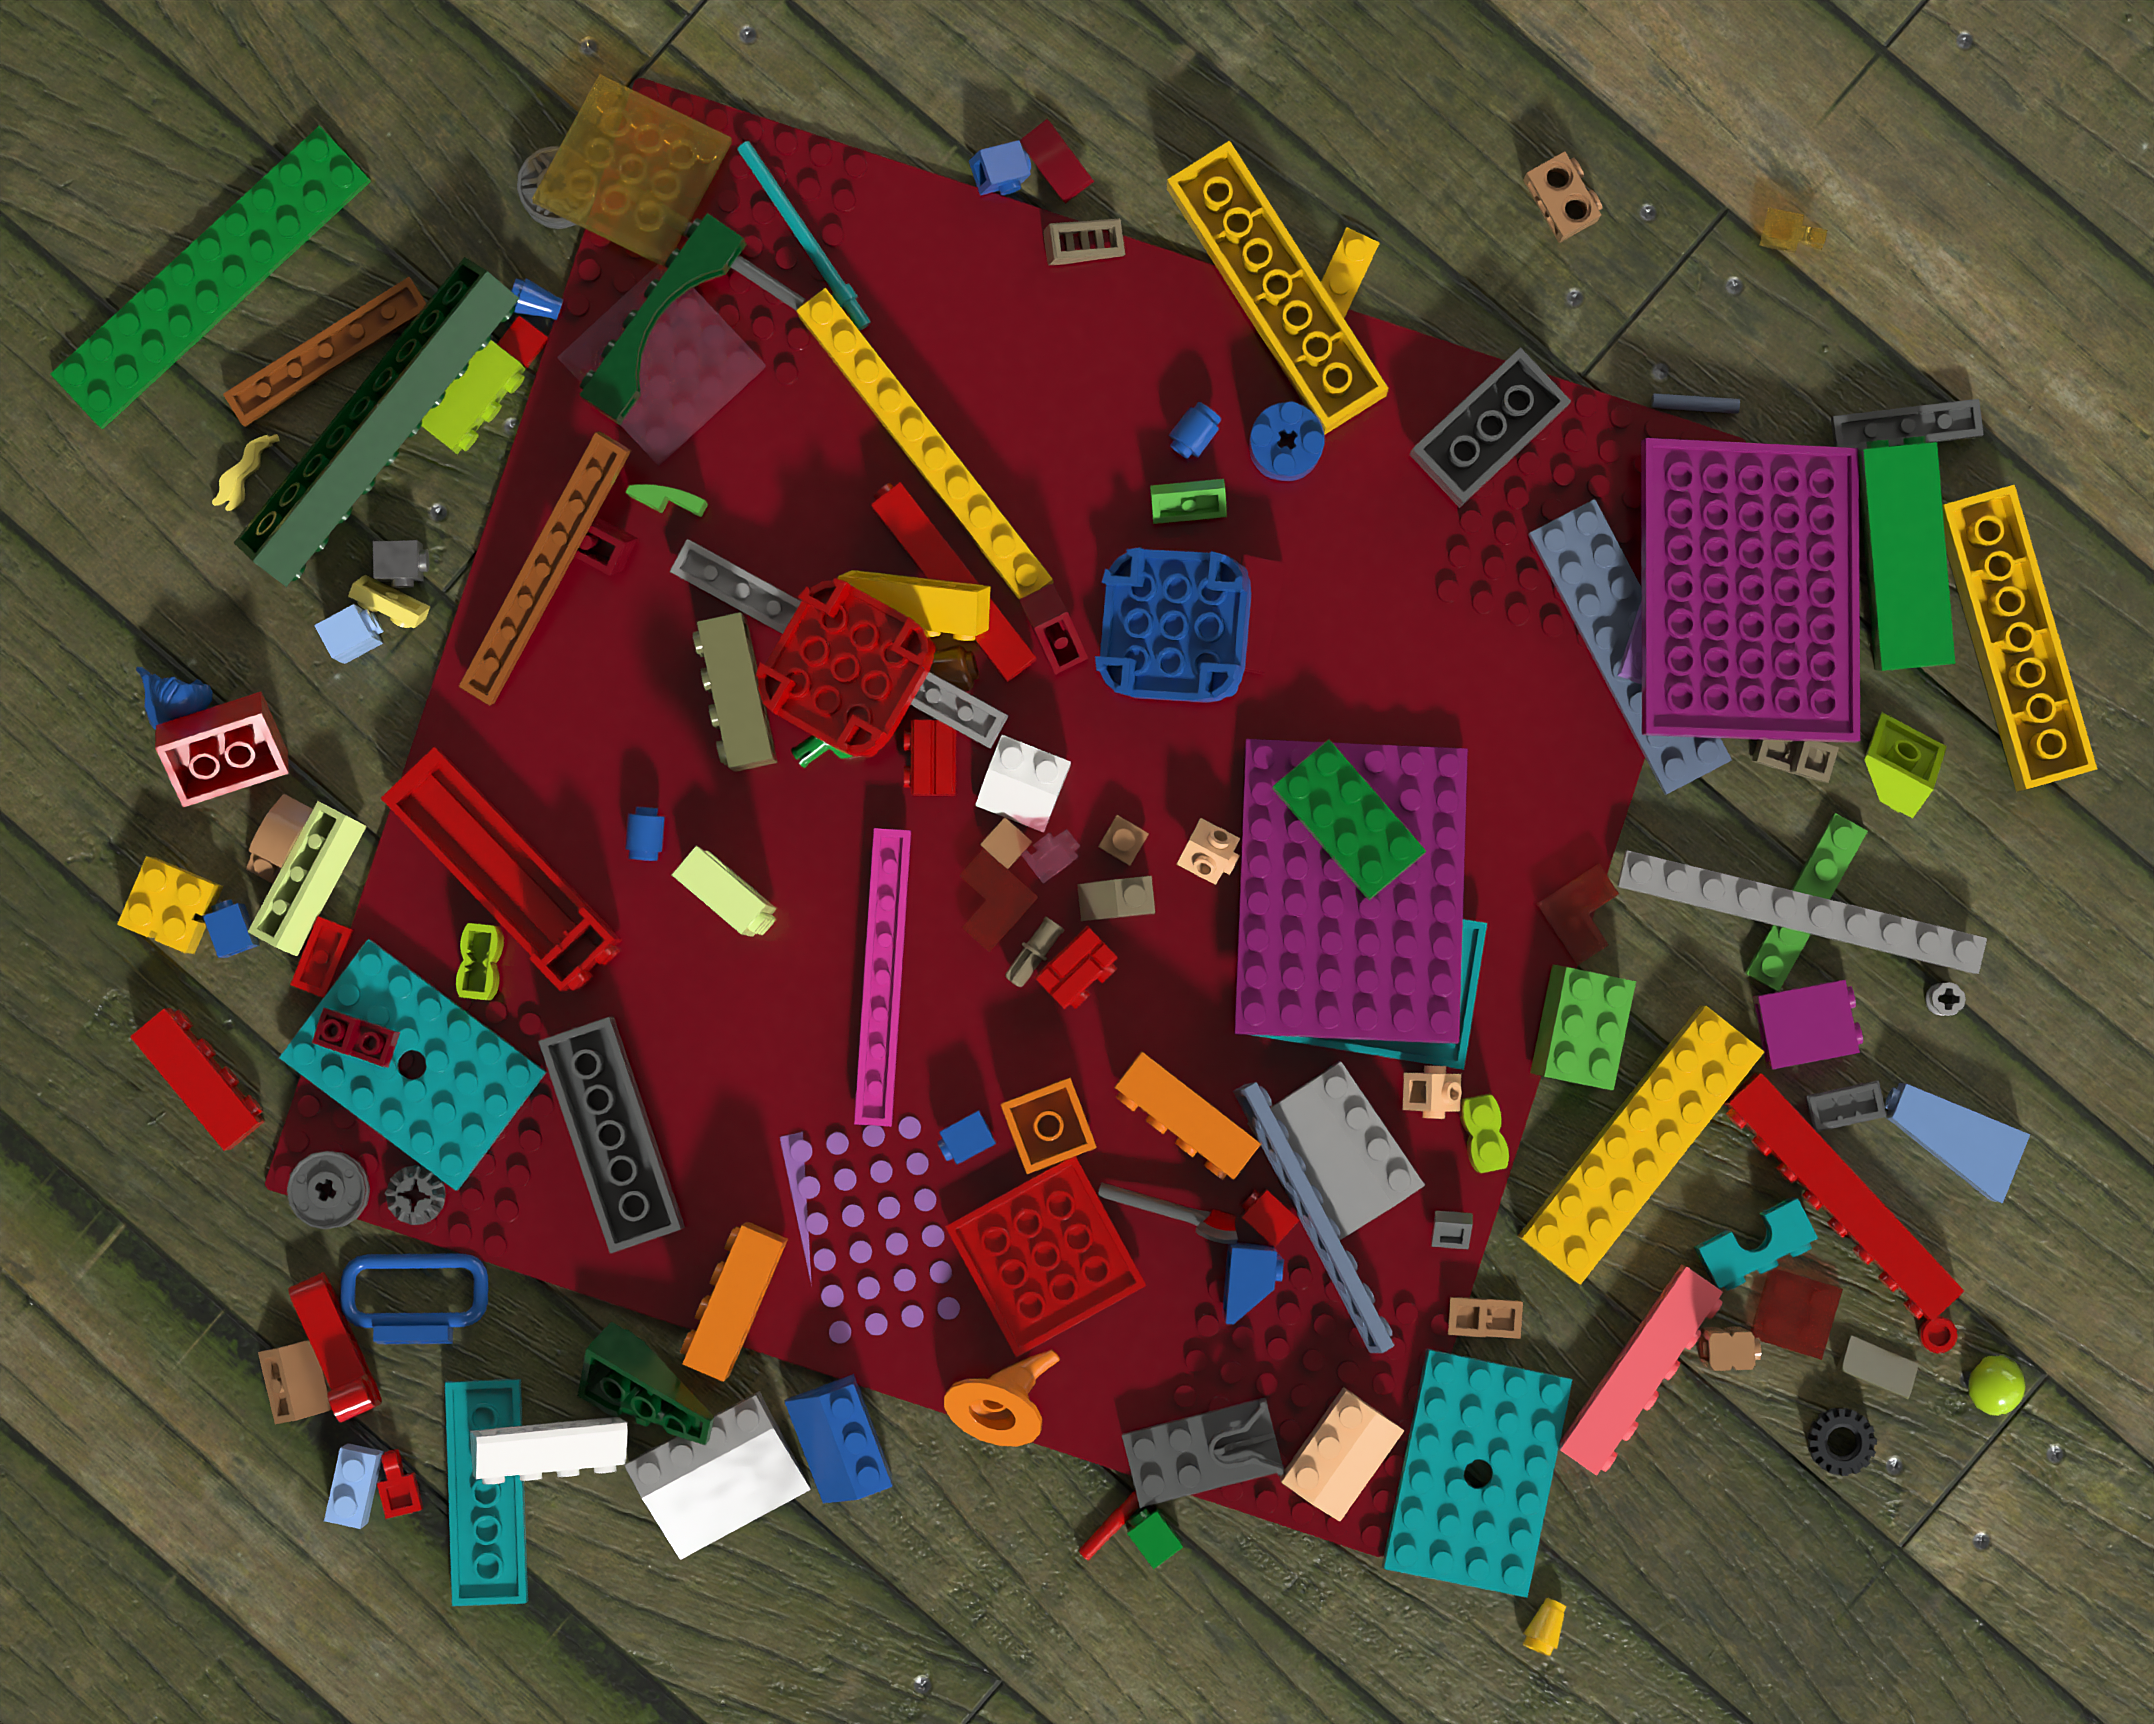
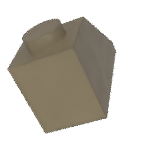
(1116, 898)

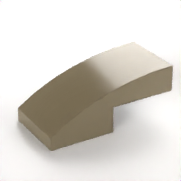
(1802, 758)

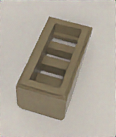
(1070, 255)

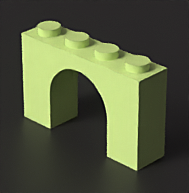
(725, 892)

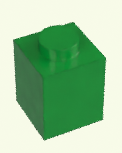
(1153, 1536)

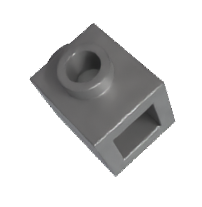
(399, 562)

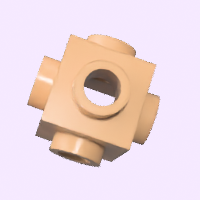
(1209, 852)
(1432, 1092)

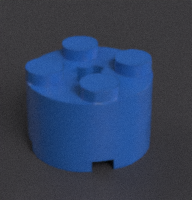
(1286, 420)

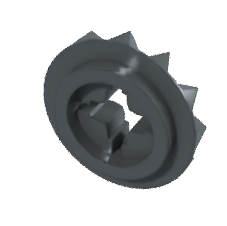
(426, 1208)

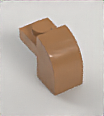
(277, 837)

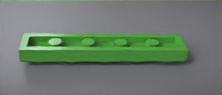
(1818, 878)

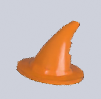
(999, 1407)

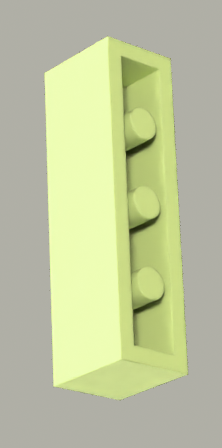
(307, 879)

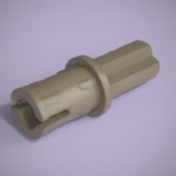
(1033, 952)

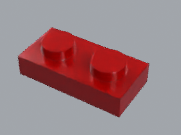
(322, 957)

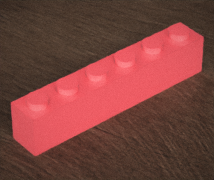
(1640, 1369)

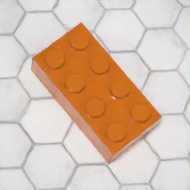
(1187, 1115)
(734, 1302)

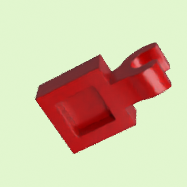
(399, 1491)

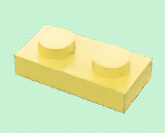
(379, 597)

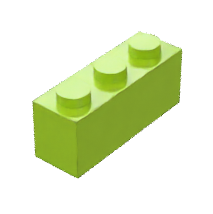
(474, 397)

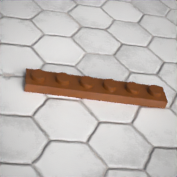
(325, 352)

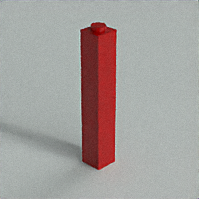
(940, 562)

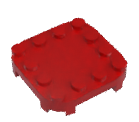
(846, 668)

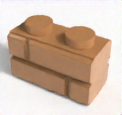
(1728, 1348)

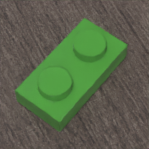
(1188, 501)

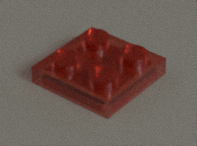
(1796, 1313)

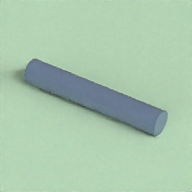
(1695, 403)

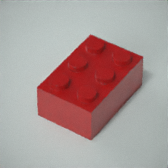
(221, 749)

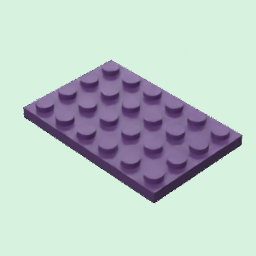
(798, 1151)

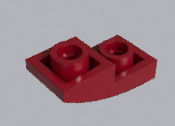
(1056, 161)
(355, 1037)

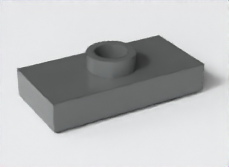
(1845, 1106)

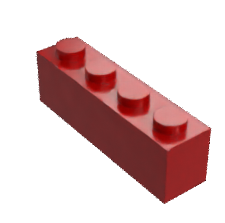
(198, 1078)

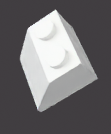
(1023, 783)

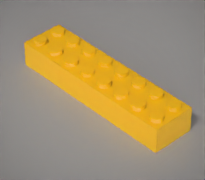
(1276, 287)
(2016, 639)
(1640, 1144)

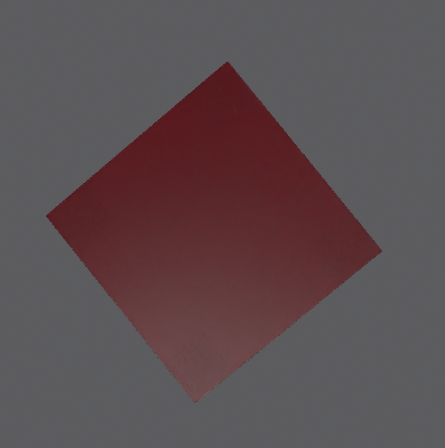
(1061, 406)

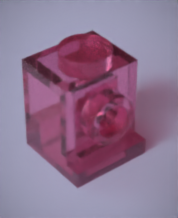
(1052, 855)

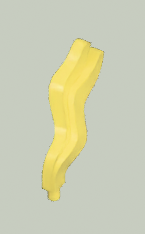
(233, 480)

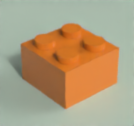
(1048, 1125)

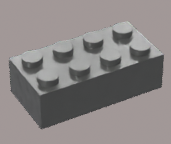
(1489, 427)

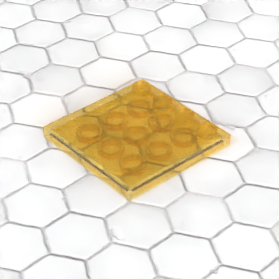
(632, 170)

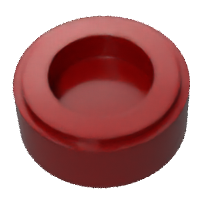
(1937, 1335)

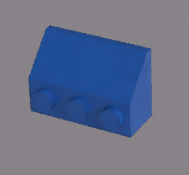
(1249, 1277)
(839, 1441)

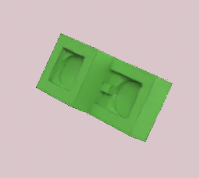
(658, 497)

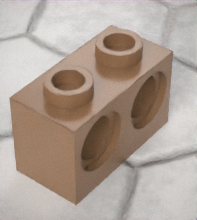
(1553, 200)

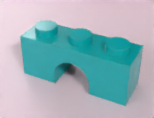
(1786, 1232)

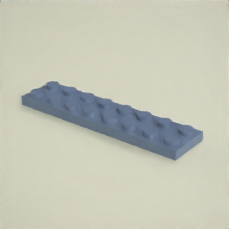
(1604, 604)

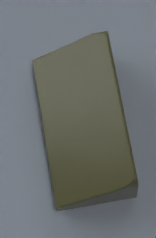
(1878, 1367)

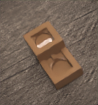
(1485, 1317)

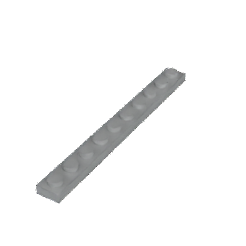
(777, 608)
(1801, 912)

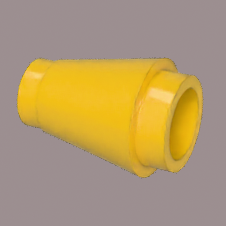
(1545, 1628)

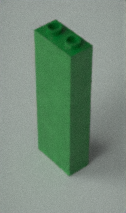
(1905, 554)

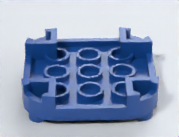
(1175, 625)

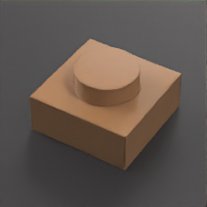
(1123, 840)

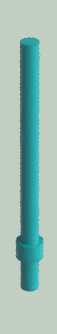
(842, 292)

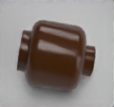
(956, 667)

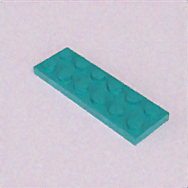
(484, 1519)

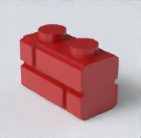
(932, 758)
(1077, 968)

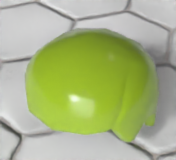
(1996, 1385)

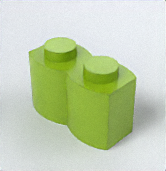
(478, 972)
(1485, 1144)

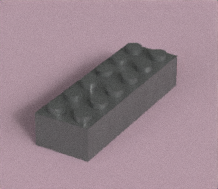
(611, 1134)

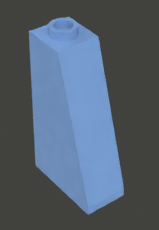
(1965, 1141)

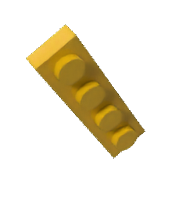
(1348, 268)

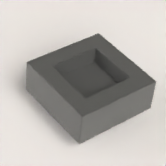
(1451, 1229)

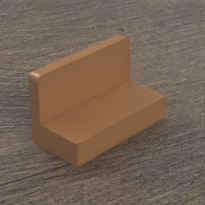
(294, 1382)

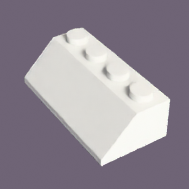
(548, 1448)

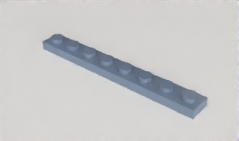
(1320, 1229)

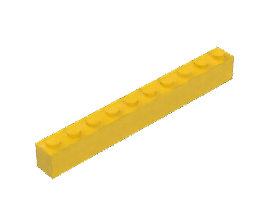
(923, 445)

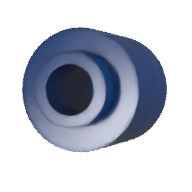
(1194, 430)
(644, 834)

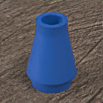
(535, 300)

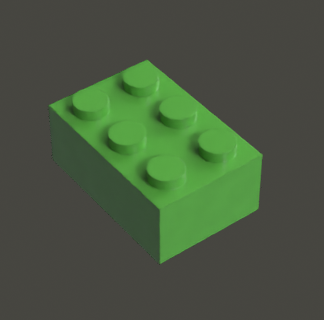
(1583, 1027)

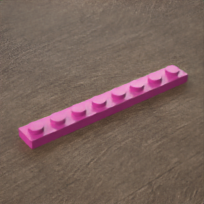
(882, 977)

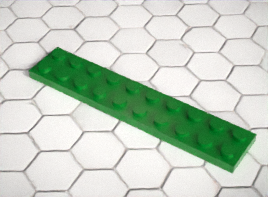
(210, 277)

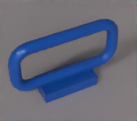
(414, 1327)

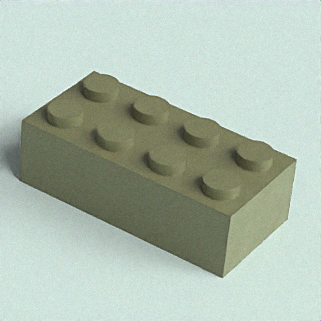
(735, 691)

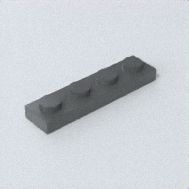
(1935, 421)

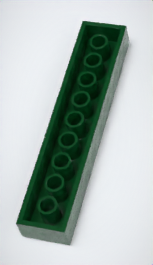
(376, 421)

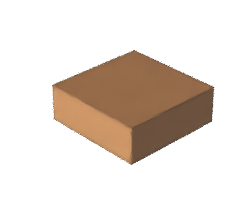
(1006, 843)

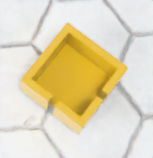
(166, 903)

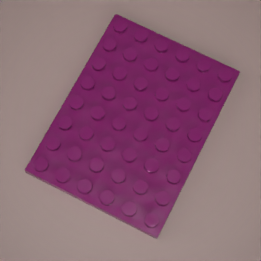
(1750, 591)
(1309, 940)

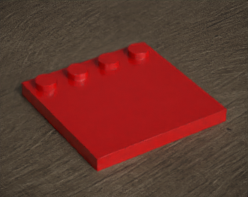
(1045, 1256)

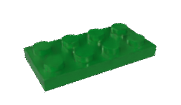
(1349, 819)

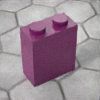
(1807, 1024)

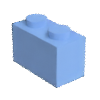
(350, 633)
(353, 1486)

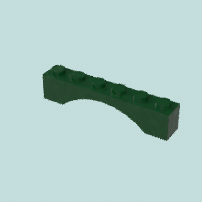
(705, 256)

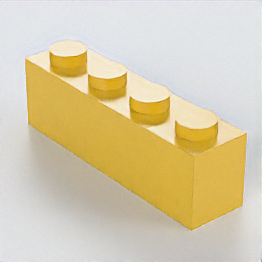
(931, 603)

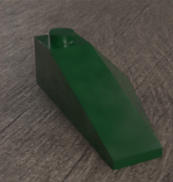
(629, 1378)

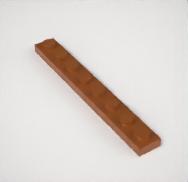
(545, 567)

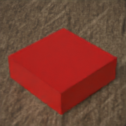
(523, 341)

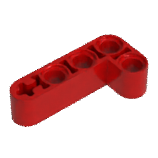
(335, 1347)

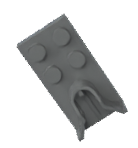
(1202, 1452)

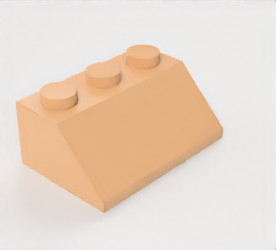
(1341, 1454)

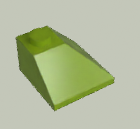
(1903, 764)

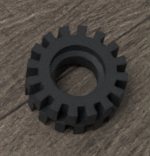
(1864, 1444)

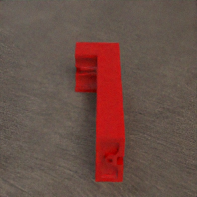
(503, 871)

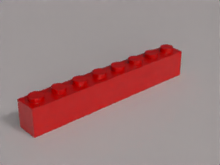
(1843, 1196)

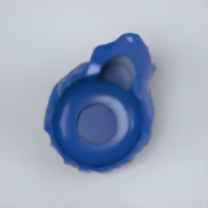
(172, 698)

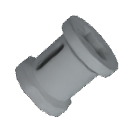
(1939, 1008)

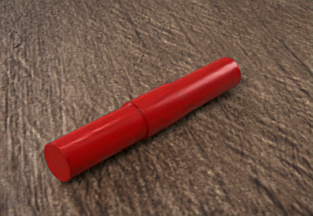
(1110, 1526)

